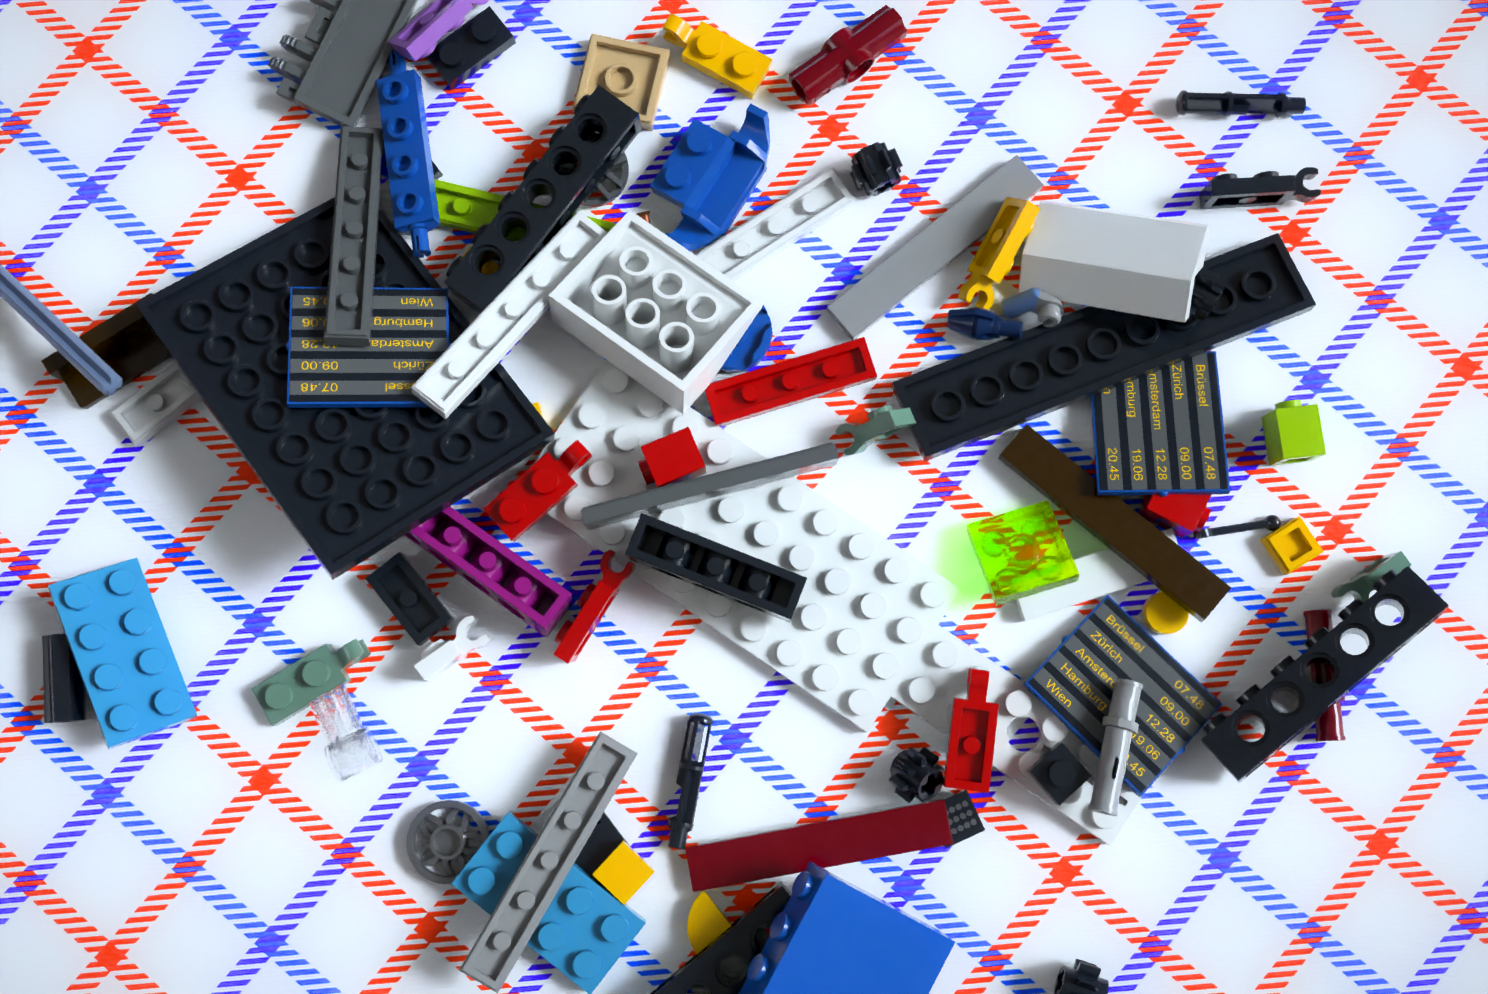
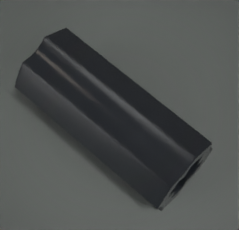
(61, 682)

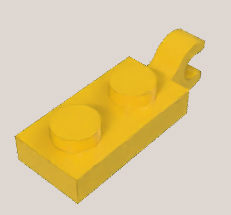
(718, 55)
(998, 250)

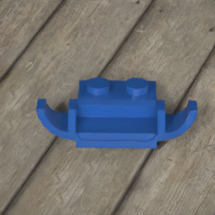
(713, 176)

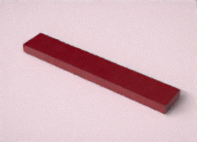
(823, 843)

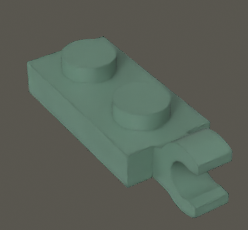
(306, 679)

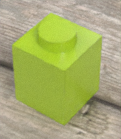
(1293, 433)

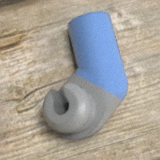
(1037, 301)

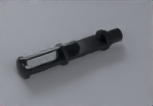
(1238, 104)
(689, 779)

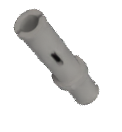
(1119, 728)

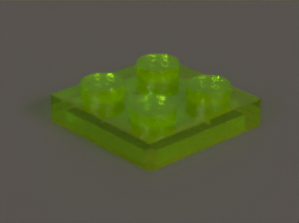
(1022, 552)

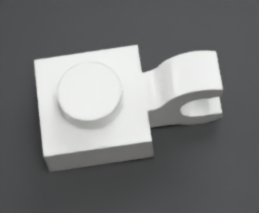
(443, 656)

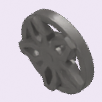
(446, 841)

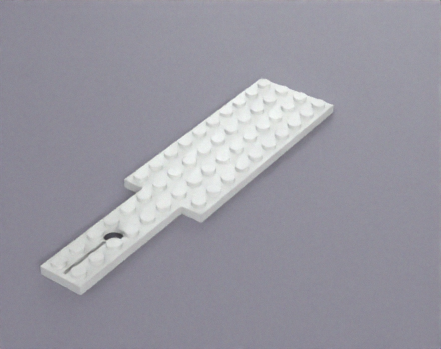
(866, 607)

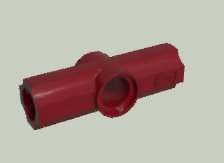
(847, 55)

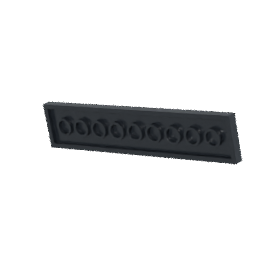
(1094, 353)

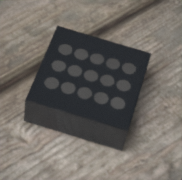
(962, 817)

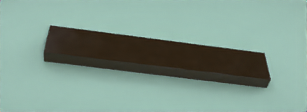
(1115, 524)

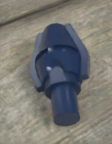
(982, 324)

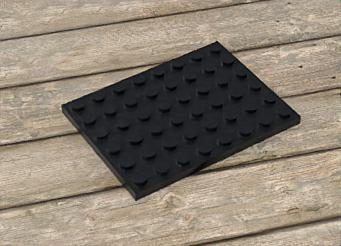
(336, 473)

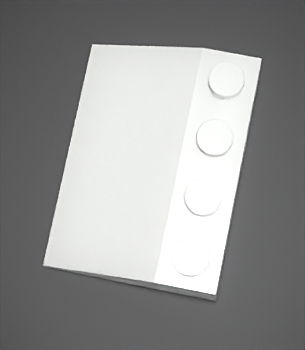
(654, 310)

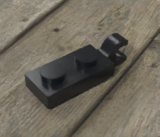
(1260, 190)

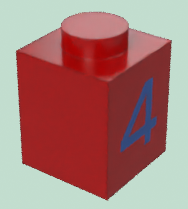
(671, 459)
(1176, 511)

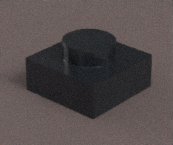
(1059, 773)

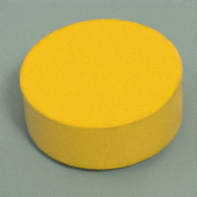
(1163, 614)

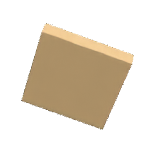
(627, 71)

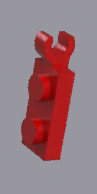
(537, 491)
(594, 604)
(971, 737)

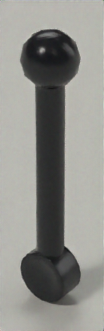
(1271, 523)

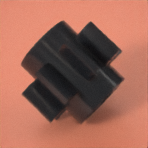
(916, 774)
(1081, 979)

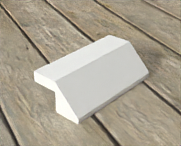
(1114, 259)

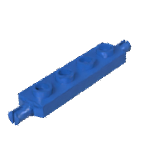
(408, 154)

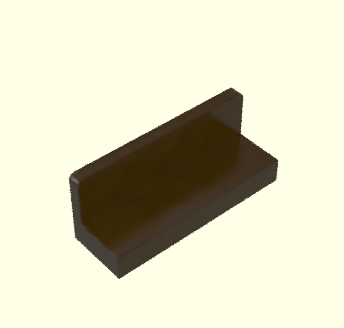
(122, 343)

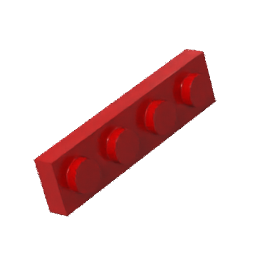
(790, 382)

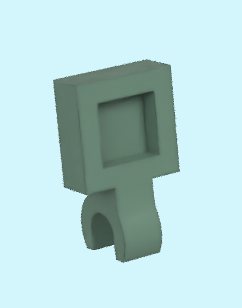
(882, 424)
(1362, 583)

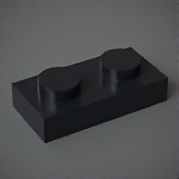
(471, 48)
(409, 598)

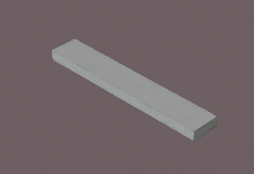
(931, 249)
(548, 862)

